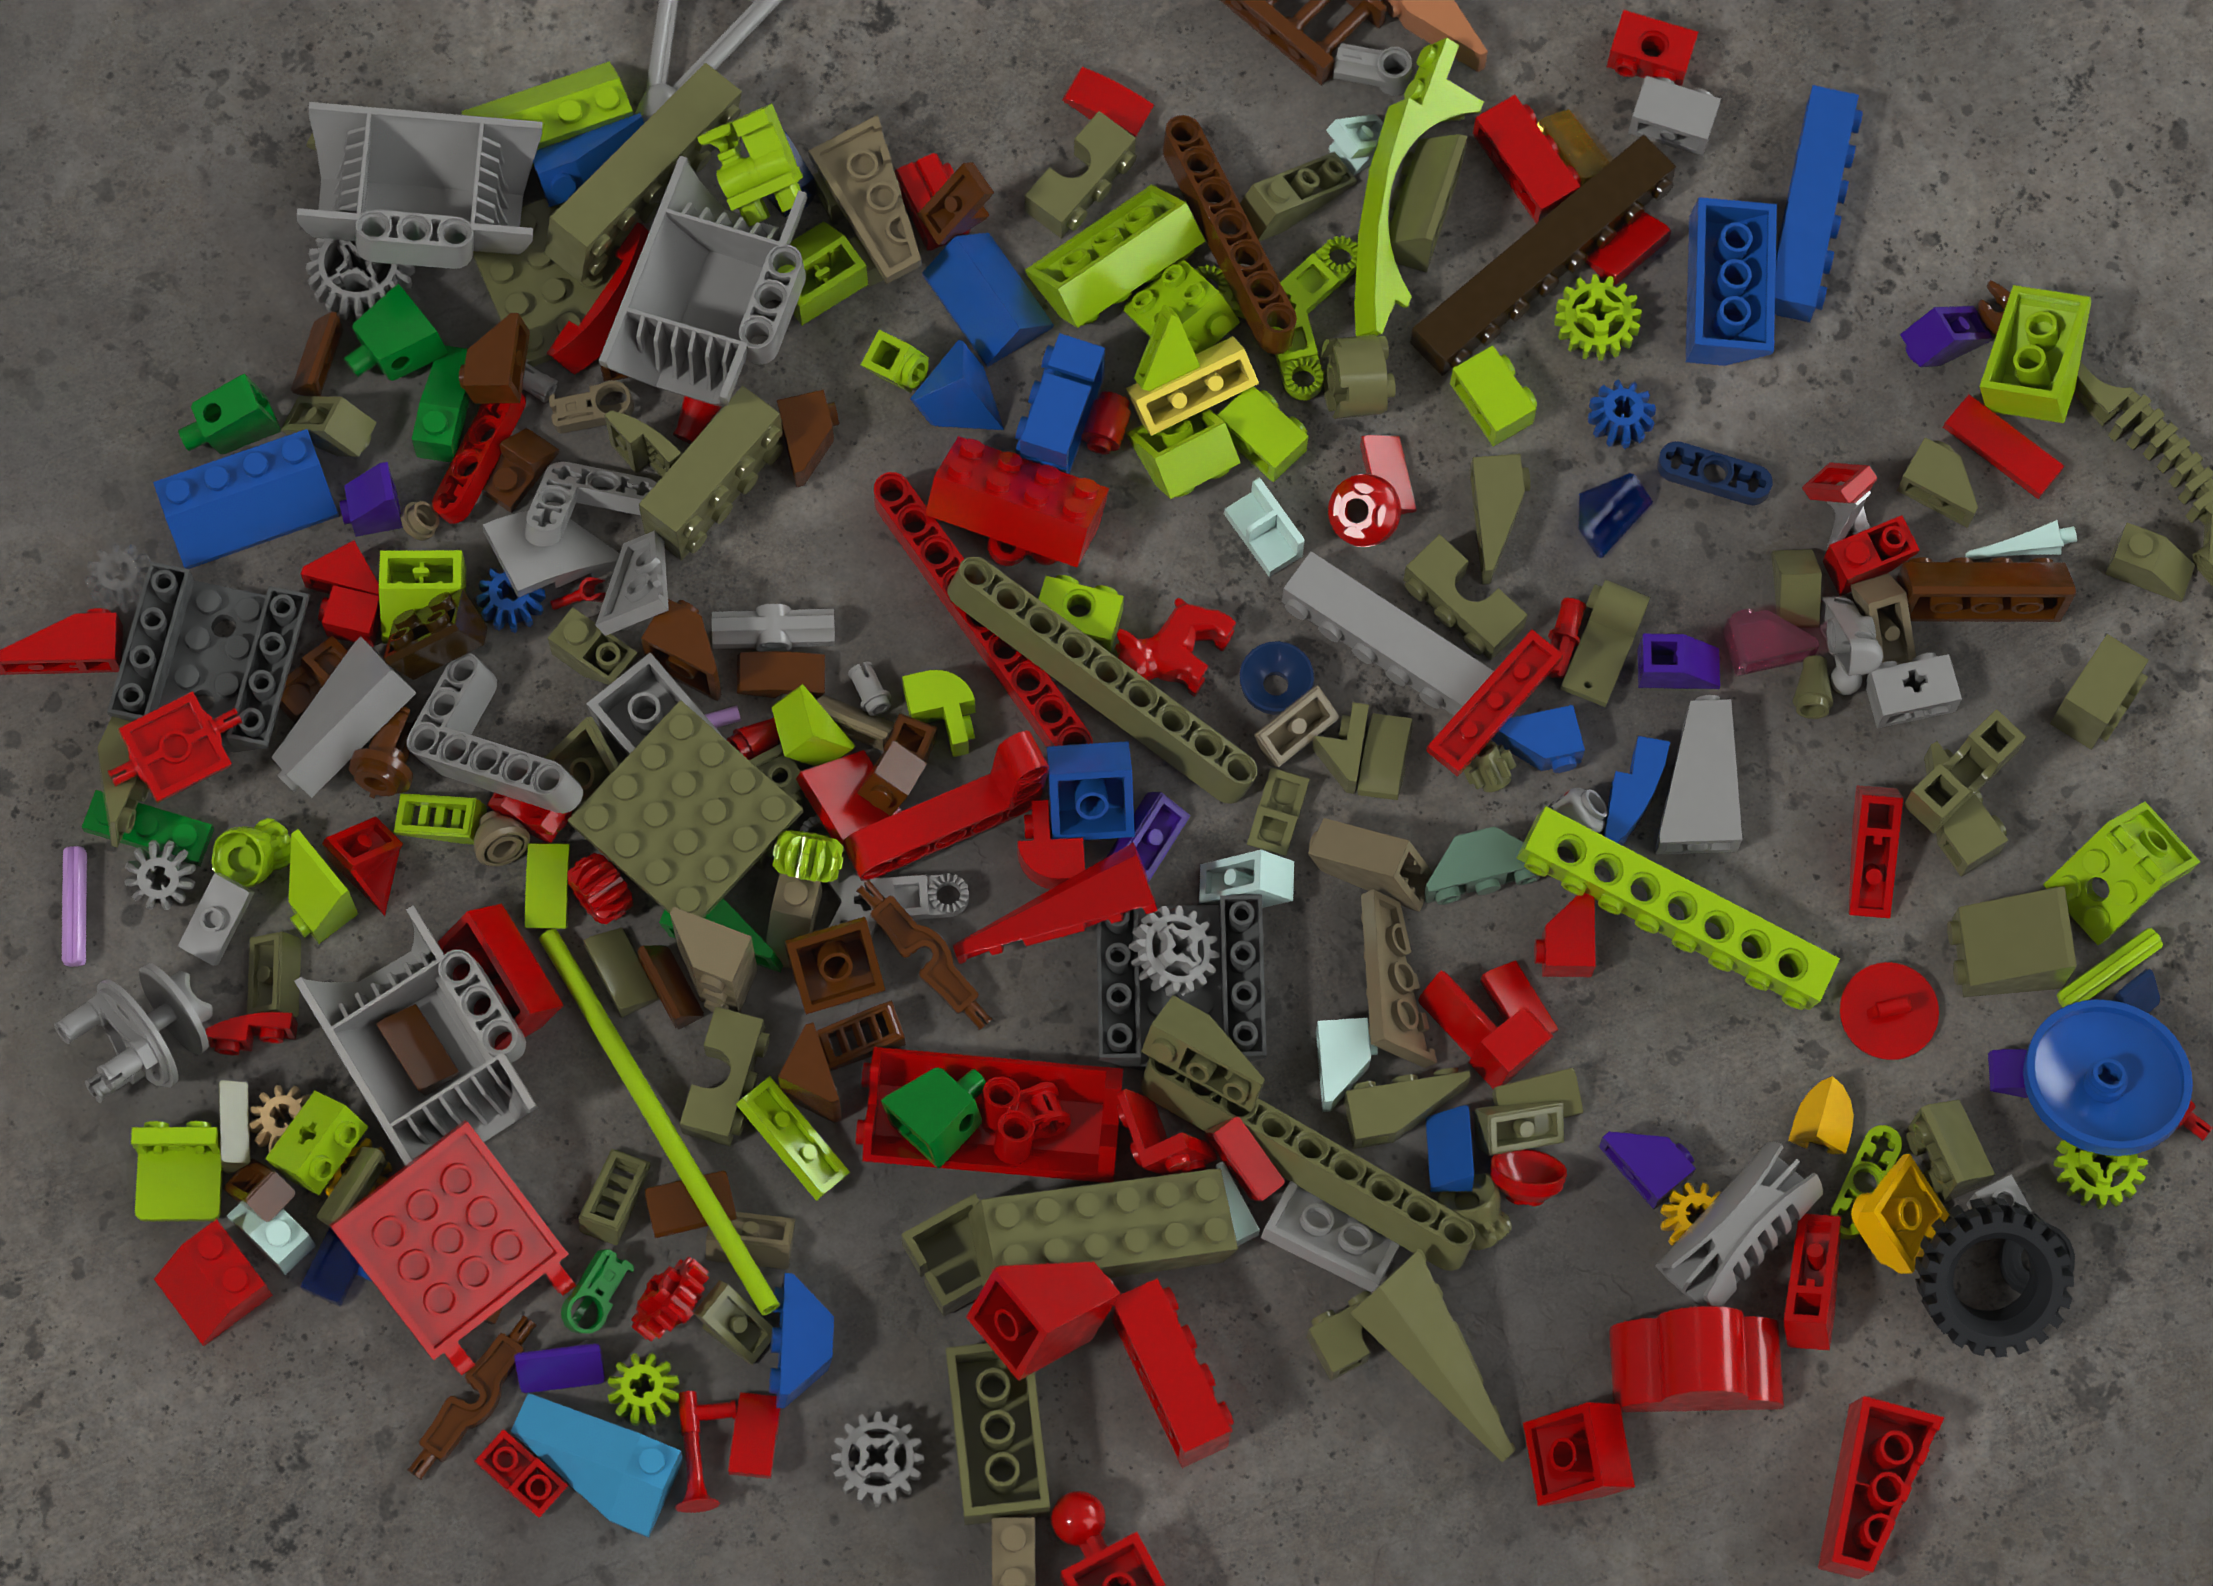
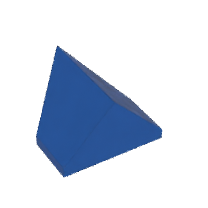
(958, 393)

